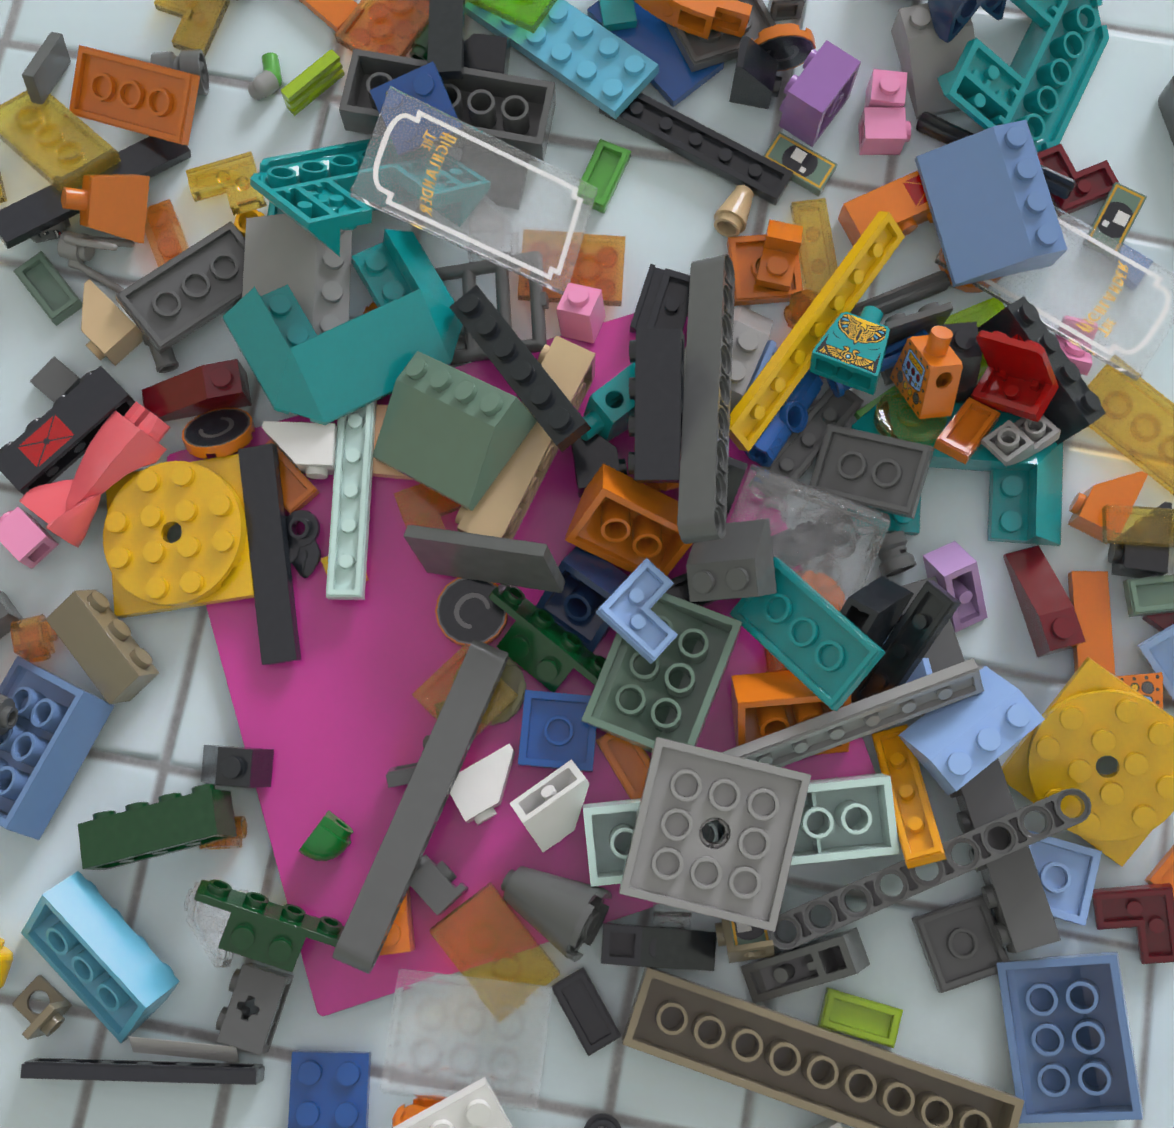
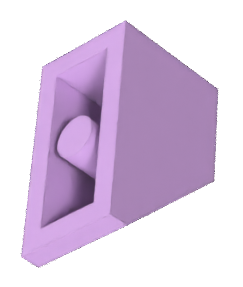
(960, 577)

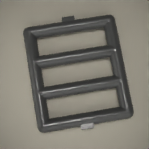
(538, 303)

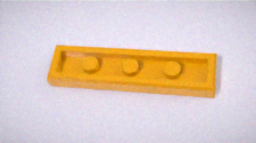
(912, 806)

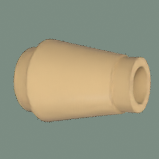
(734, 212)

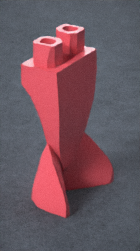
(115, 451)

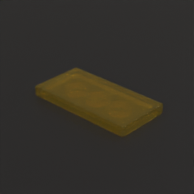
(54, 141)
(1136, 423)

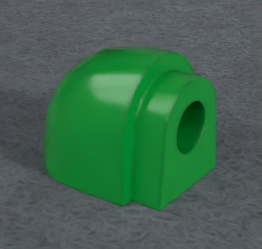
(328, 839)

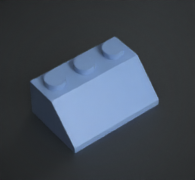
(971, 733)

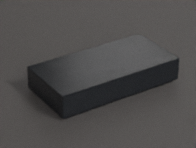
(585, 1011)

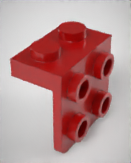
(1017, 376)

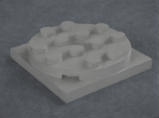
(726, 879)

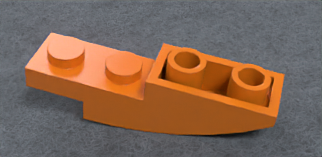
(701, 15)

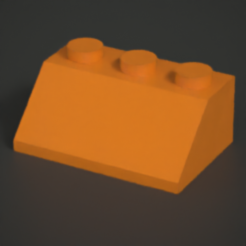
(627, 523)
(771, 703)

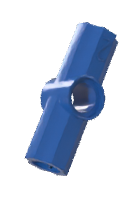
(788, 420)

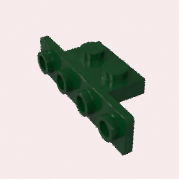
(541, 643)
(263, 928)

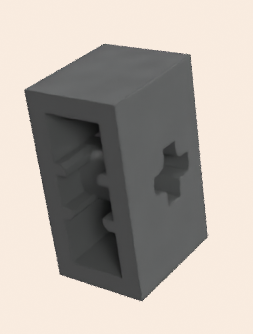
(270, 992)

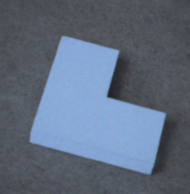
(631, 615)

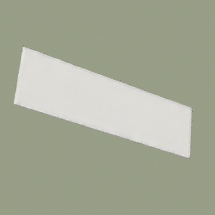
(184, 1049)

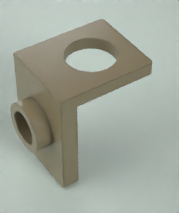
(741, 952)
(50, 1018)

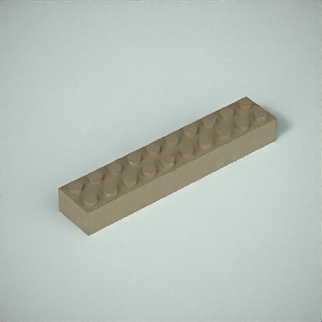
(804, 1061)

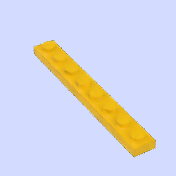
(794, 355)

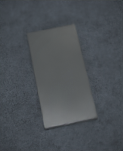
(188, 289)
(485, 558)

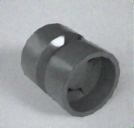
(188, 61)

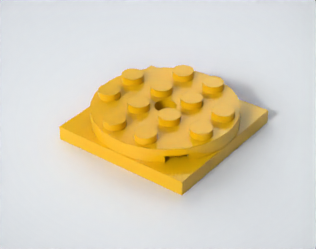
(208, 559)
(1091, 720)

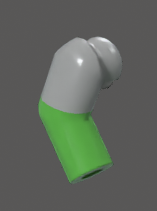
(267, 81)

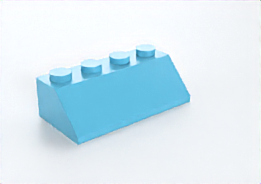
(99, 955)

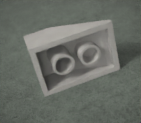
(926, 57)

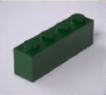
(157, 828)

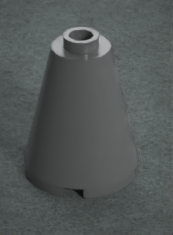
(557, 907)

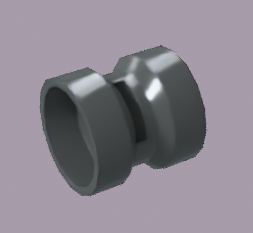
(894, 555)

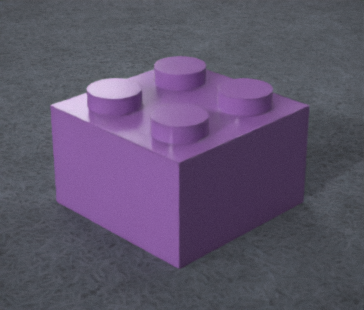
(818, 92)

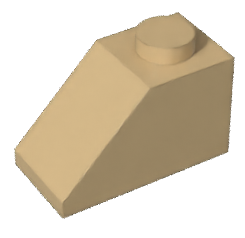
(107, 326)

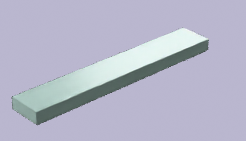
(351, 505)

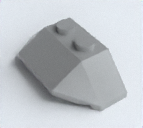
(749, 340)

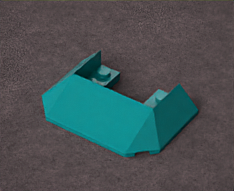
(1043, 76)
(316, 190)
(361, 358)
(1022, 496)

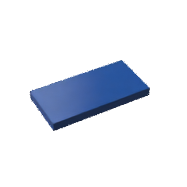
(655, 41)

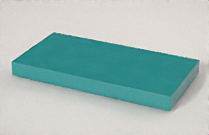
(809, 637)

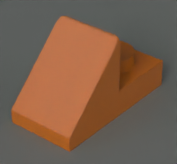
(779, 255)

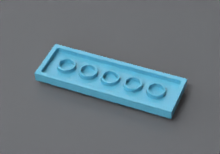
(578, 54)

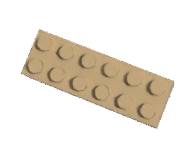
(513, 490)

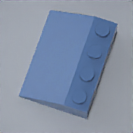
(991, 204)
(45, 745)
(1070, 1038)

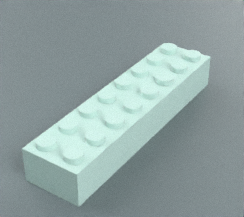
(839, 822)

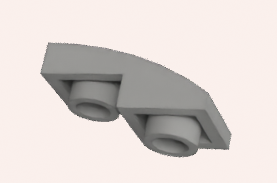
(1021, 439)

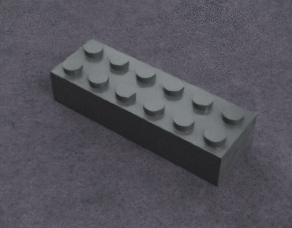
(496, 103)

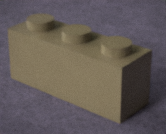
(102, 645)

